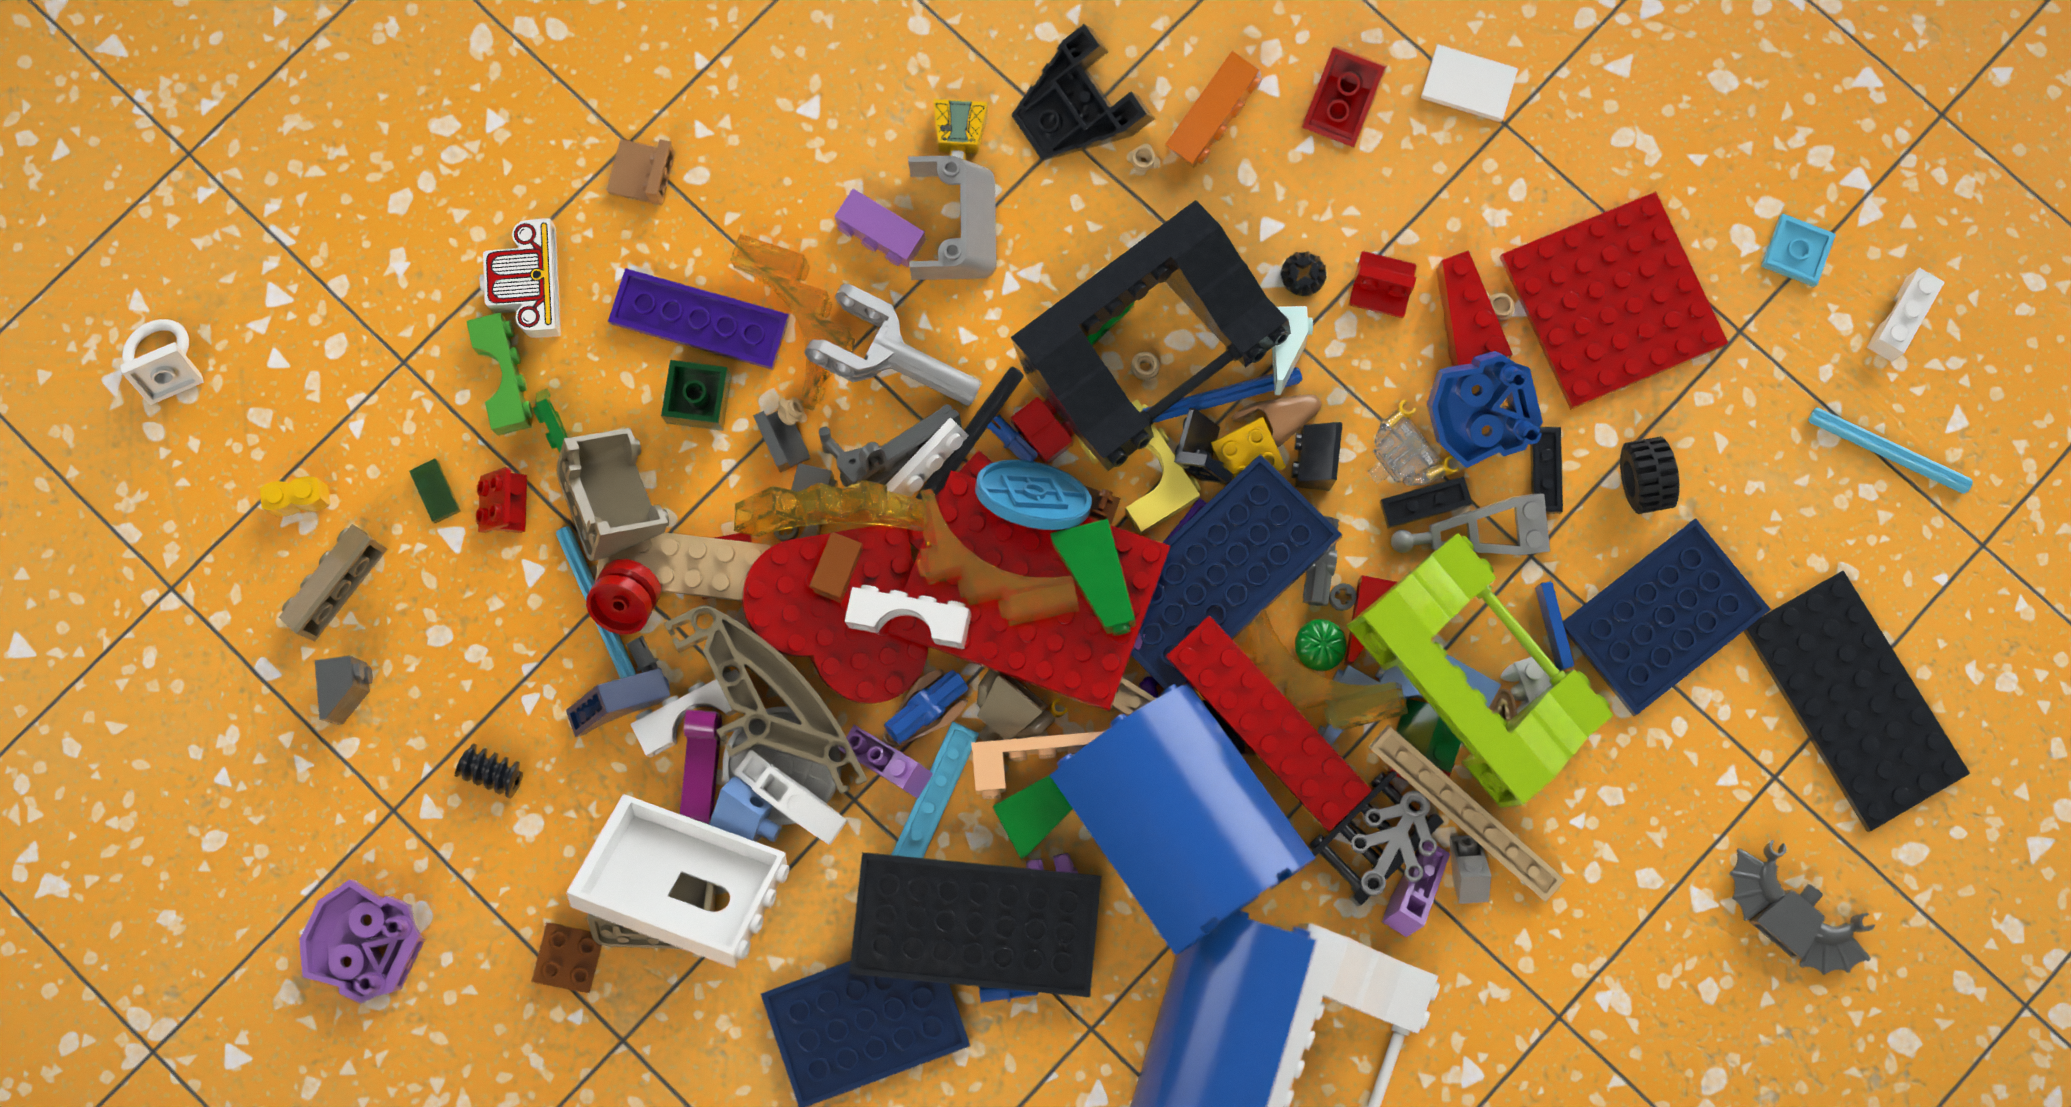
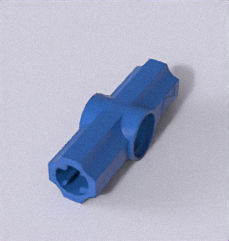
(926, 707)

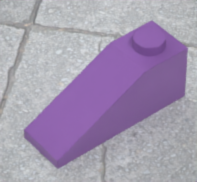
(1412, 901)

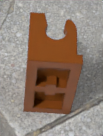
(836, 567)

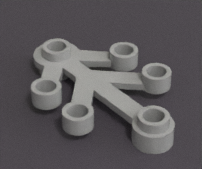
(1397, 838)

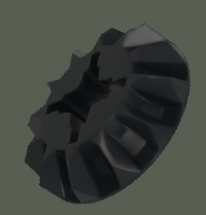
(1304, 286)

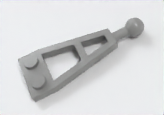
(1530, 528)

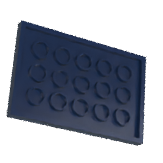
(1664, 617)
(858, 1029)

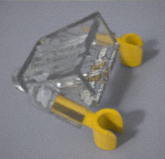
(1406, 452)

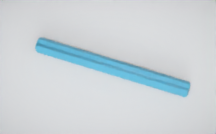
(1890, 450)
(586, 581)

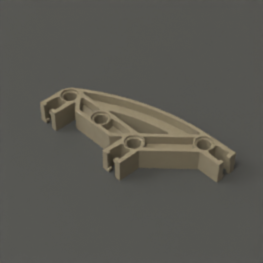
(738, 647)

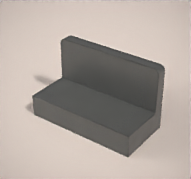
(782, 441)

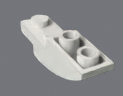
(790, 797)

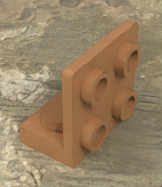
(641, 171)

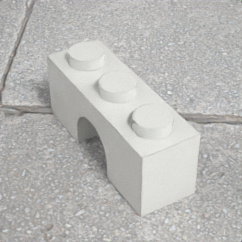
(1904, 320)

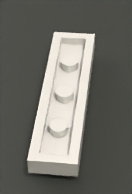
(928, 459)

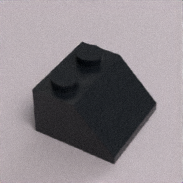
(1317, 456)

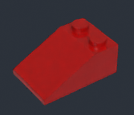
(1344, 96)

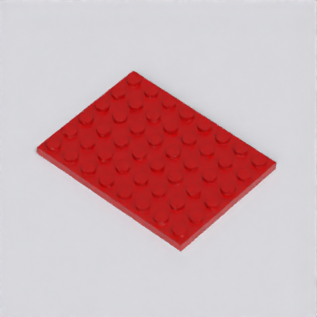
(1058, 652)

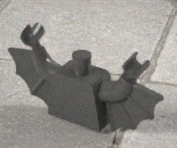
(1791, 918)

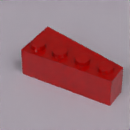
(1468, 311)

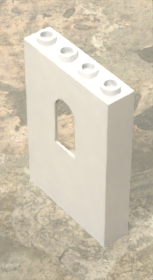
(641, 859)

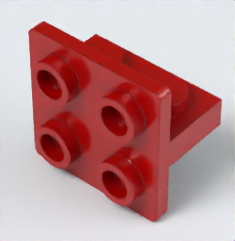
(1382, 284)
(502, 501)

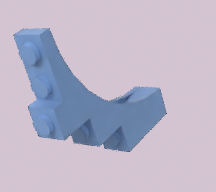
(1352, 676)

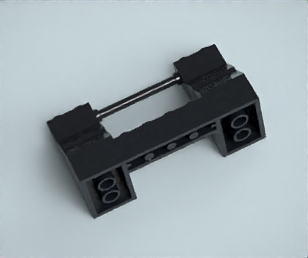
(1204, 271)

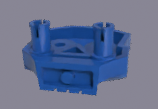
(1460, 415)

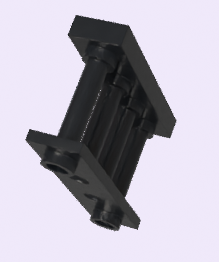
(1320, 843)

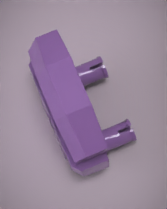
(339, 931)

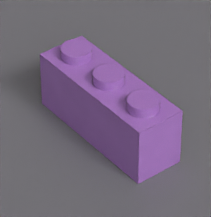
(879, 228)

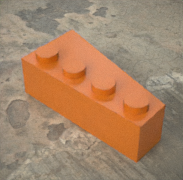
(1214, 109)

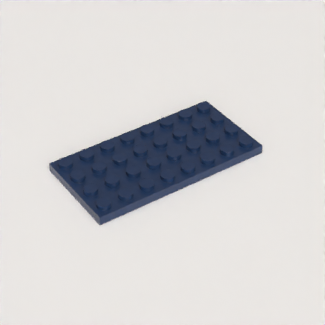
(1231, 563)

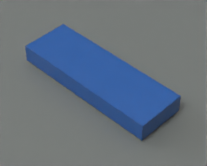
(1554, 626)

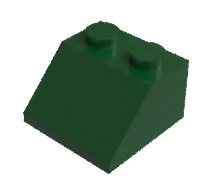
(1429, 735)

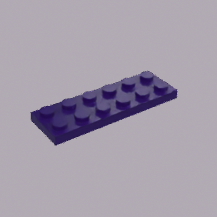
(699, 319)

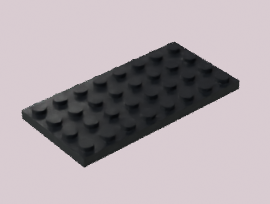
(1855, 701)
(975, 924)

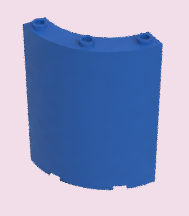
(1180, 816)
(1225, 1017)

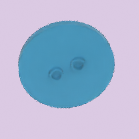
(1033, 494)

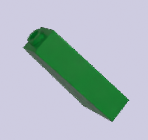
(1095, 567)
(1032, 814)

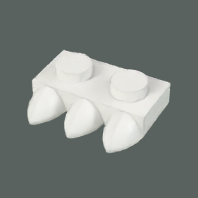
(1531, 680)

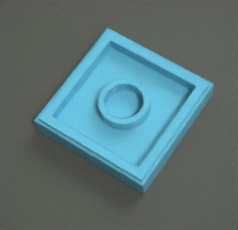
(1798, 250)

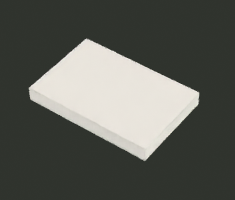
(1469, 83)

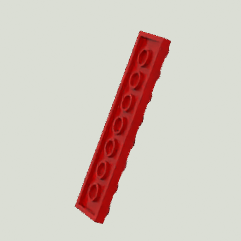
(1268, 723)

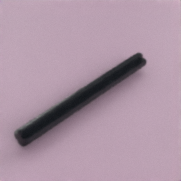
(975, 429)

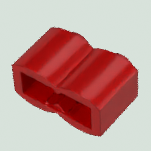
(1043, 430)

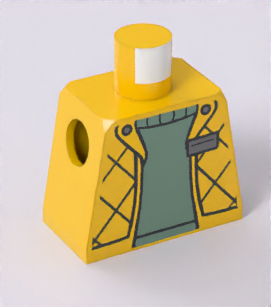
(960, 125)

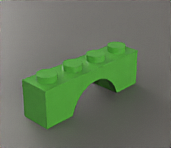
(507, 407)

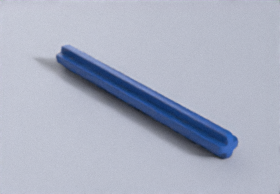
(1226, 395)

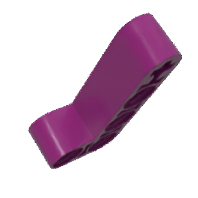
(700, 764)

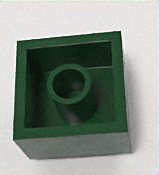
(696, 395)

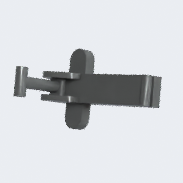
(884, 462)

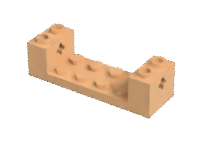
(989, 755)

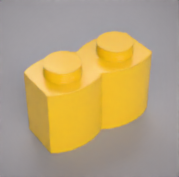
(289, 498)

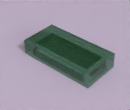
(435, 491)

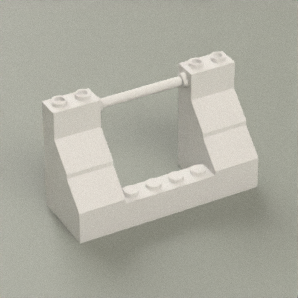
(1362, 981)

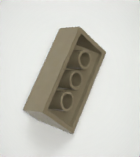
(332, 583)

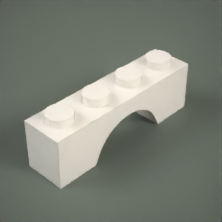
(872, 609)
(658, 729)

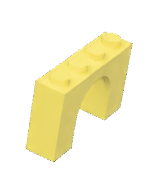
(1171, 495)

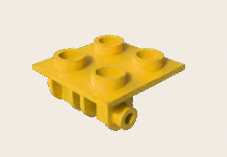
(1245, 445)

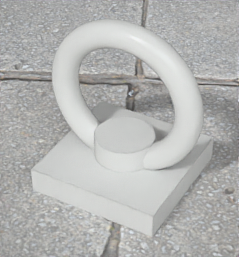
(162, 370)

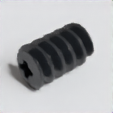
(489, 771)

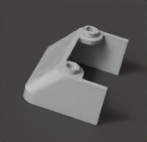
(975, 252)

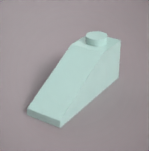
(1288, 353)

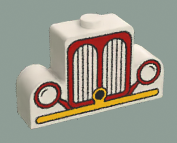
(526, 279)

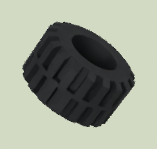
(1649, 475)

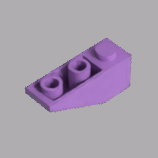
(888, 762)

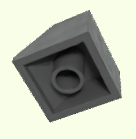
(341, 687)

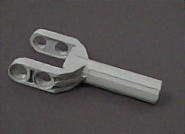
(888, 351)

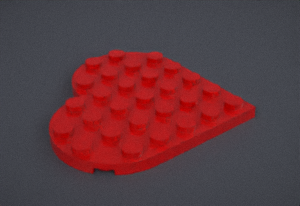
(802, 623)

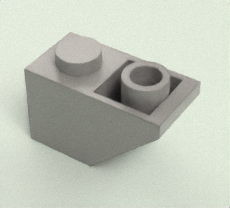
(1469, 870)

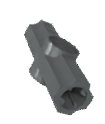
(1319, 575)

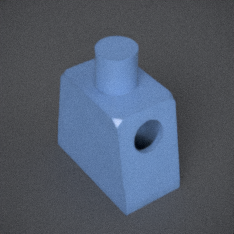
(744, 812)

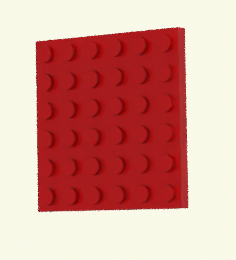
(1613, 300)

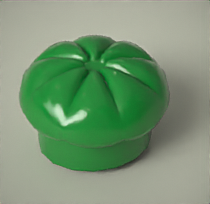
(1320, 645)

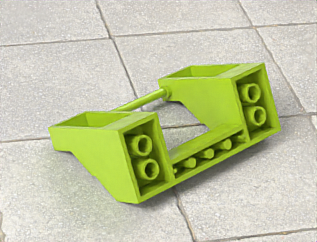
(1505, 758)

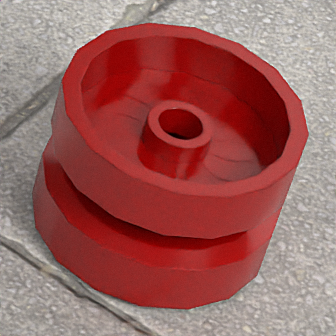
(623, 596)

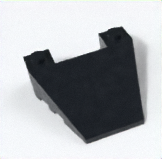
(1068, 108)

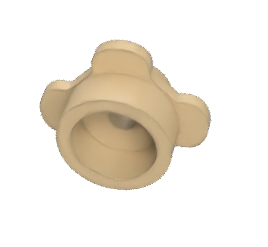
(1143, 151)
(791, 411)

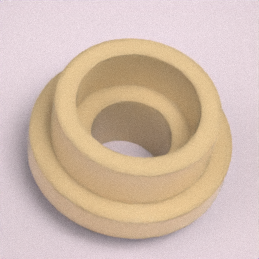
(1146, 357)

